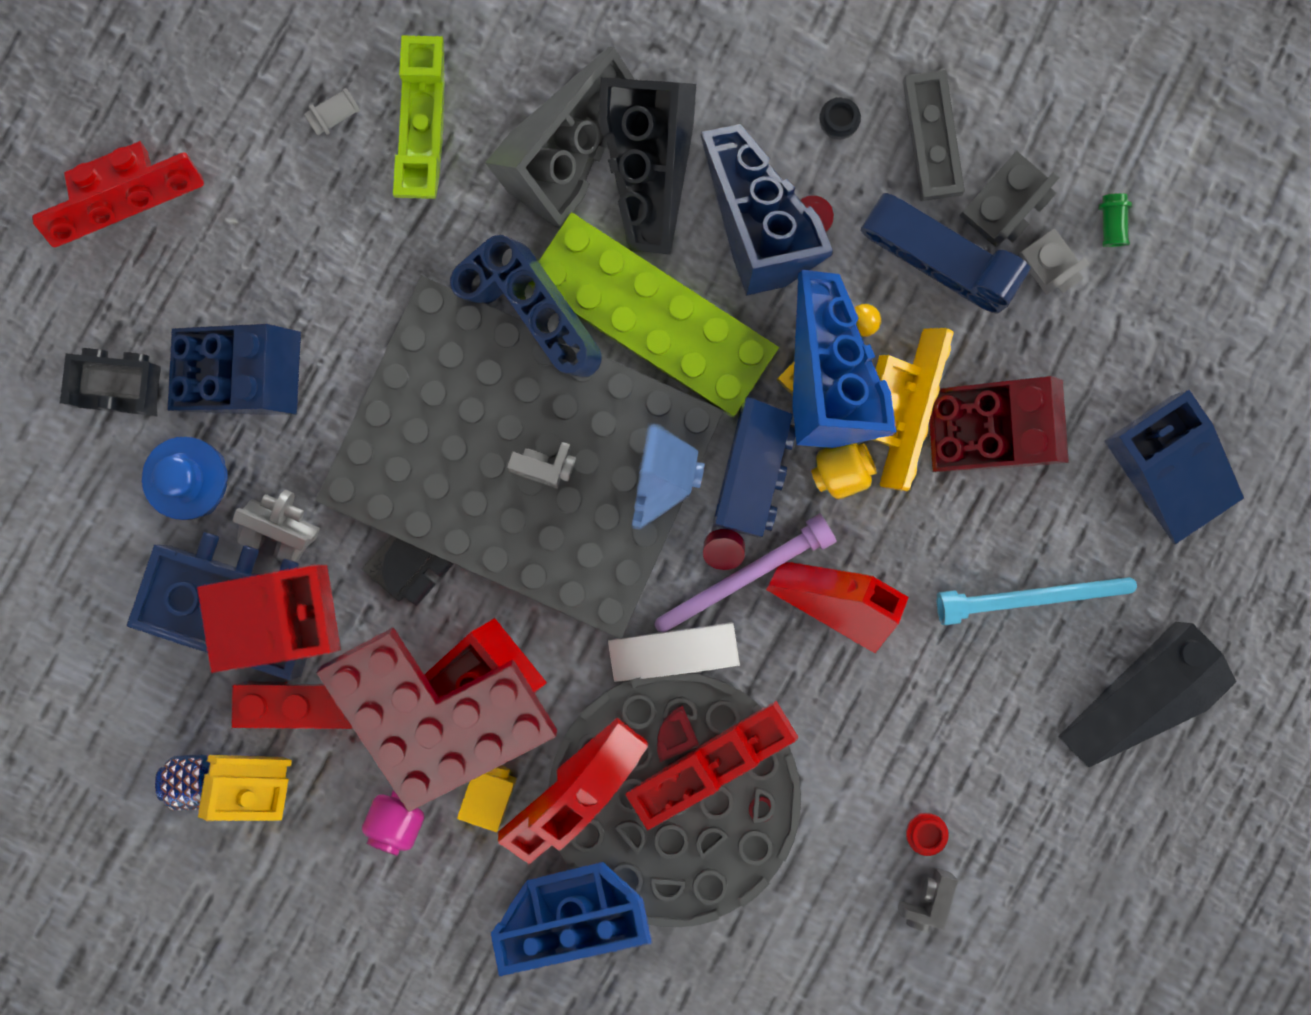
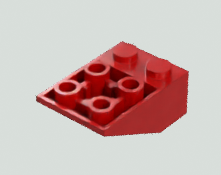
(269, 618)

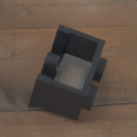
(110, 383)

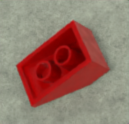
(477, 655)

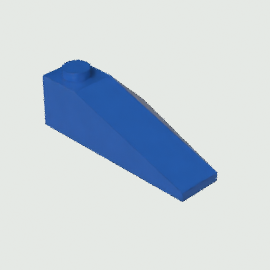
(834, 381)

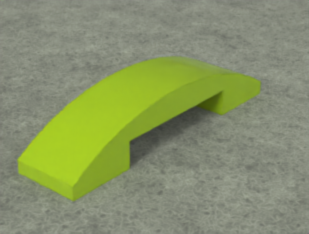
(420, 117)

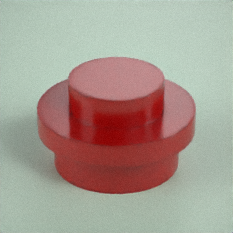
(927, 834)

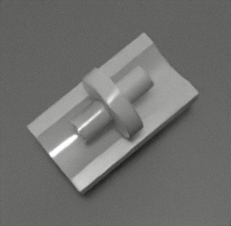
(278, 521)

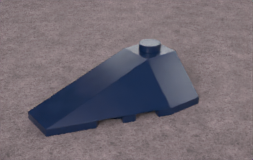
(763, 219)

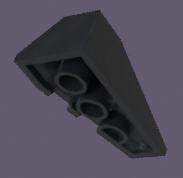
(649, 146)
(1161, 689)

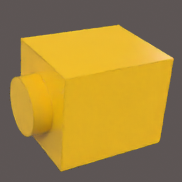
(488, 799)

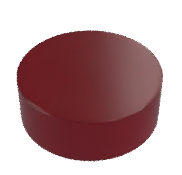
(724, 549)

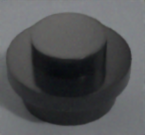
(839, 118)

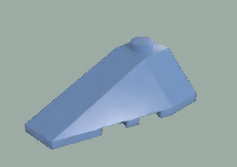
(666, 476)

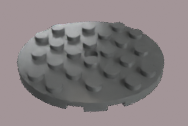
(712, 851)

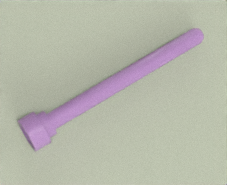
(813, 536)

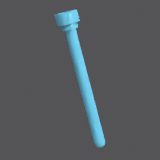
(955, 607)

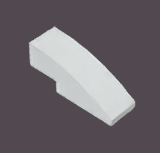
(674, 652)

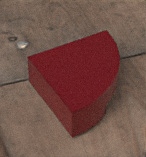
(675, 735)

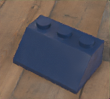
(754, 469)

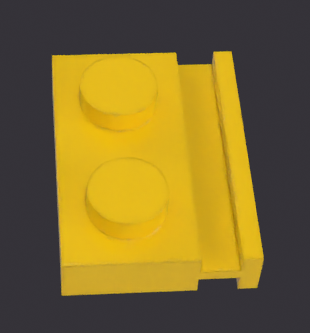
(244, 788)

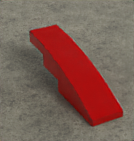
(711, 765)

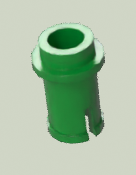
(1115, 219)

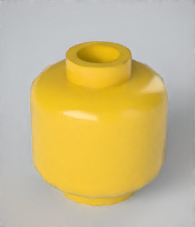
(844, 470)

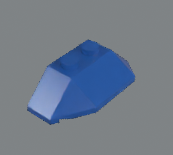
(569, 919)

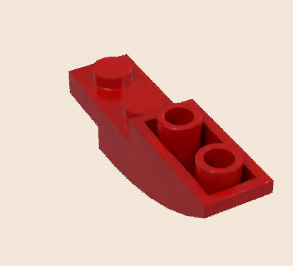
(578, 795)

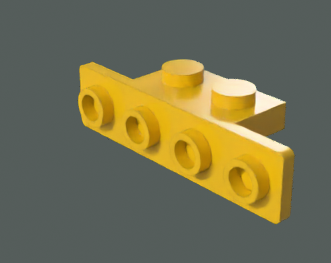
(913, 395)

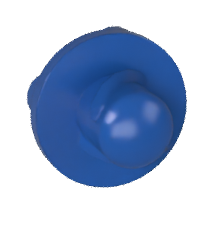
(184, 478)

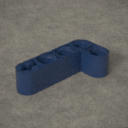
(945, 255)
(534, 311)

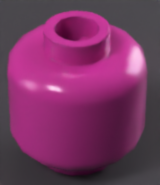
(391, 825)

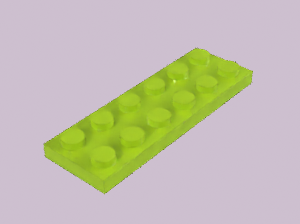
(656, 315)

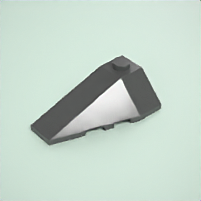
(555, 147)

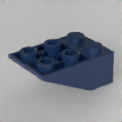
(234, 369)
(1177, 465)

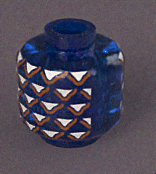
(181, 781)

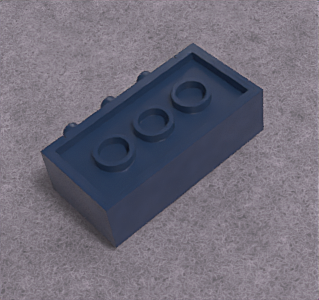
(170, 602)

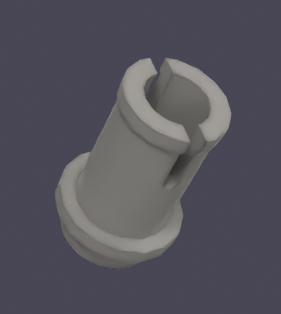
(331, 112)

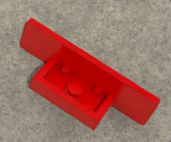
(114, 190)

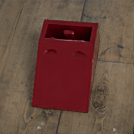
(999, 425)

